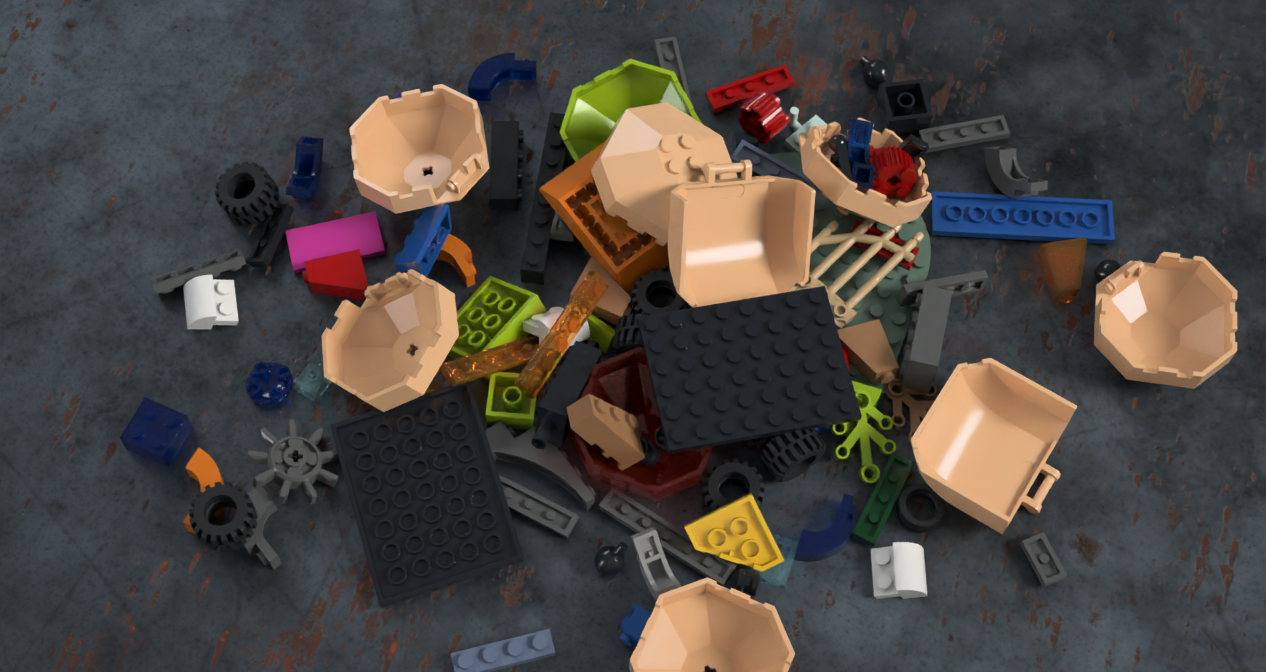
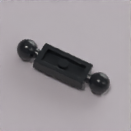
(840, 158)

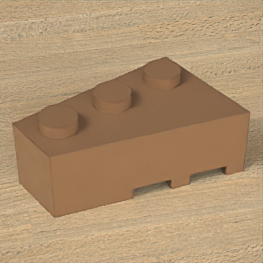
(608, 428)

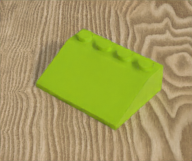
(494, 317)

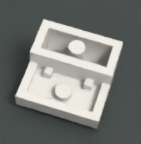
(210, 302)
(542, 323)
(899, 571)

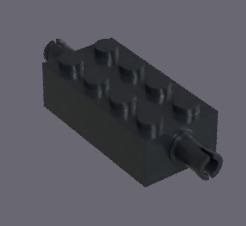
(568, 386)

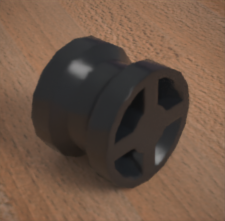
(747, 582)

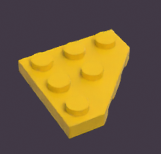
(736, 534)

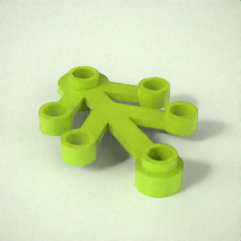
(863, 432)

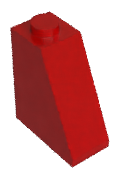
(337, 275)

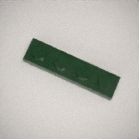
(882, 499)

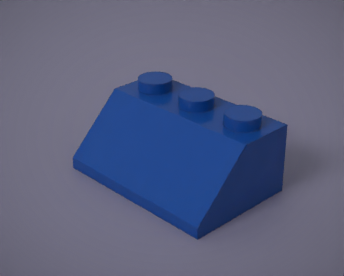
(425, 240)

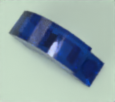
(497, 70)
(858, 144)
(307, 168)
(828, 542)

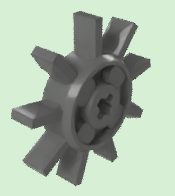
(293, 463)

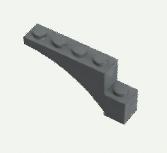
(548, 461)

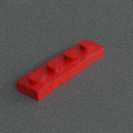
(743, 89)

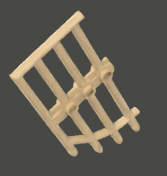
(842, 310)

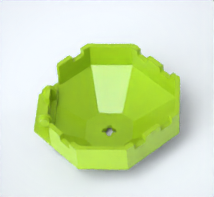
(601, 102)

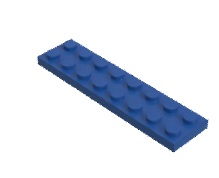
(1021, 217)

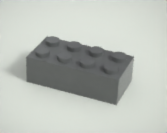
(925, 338)

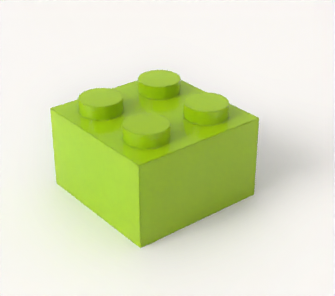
(509, 403)

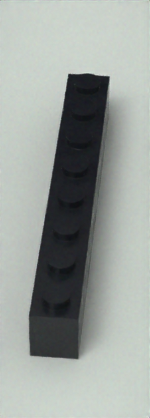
(538, 239)

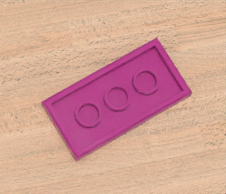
(334, 238)

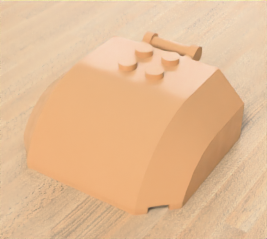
(739, 235)
(990, 441)

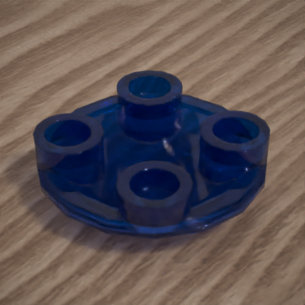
(269, 383)

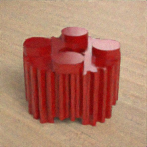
(763, 116)
(893, 172)

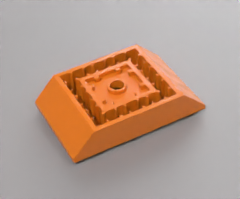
(606, 238)

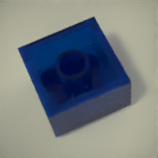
(156, 432)

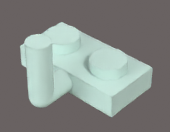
(792, 141)

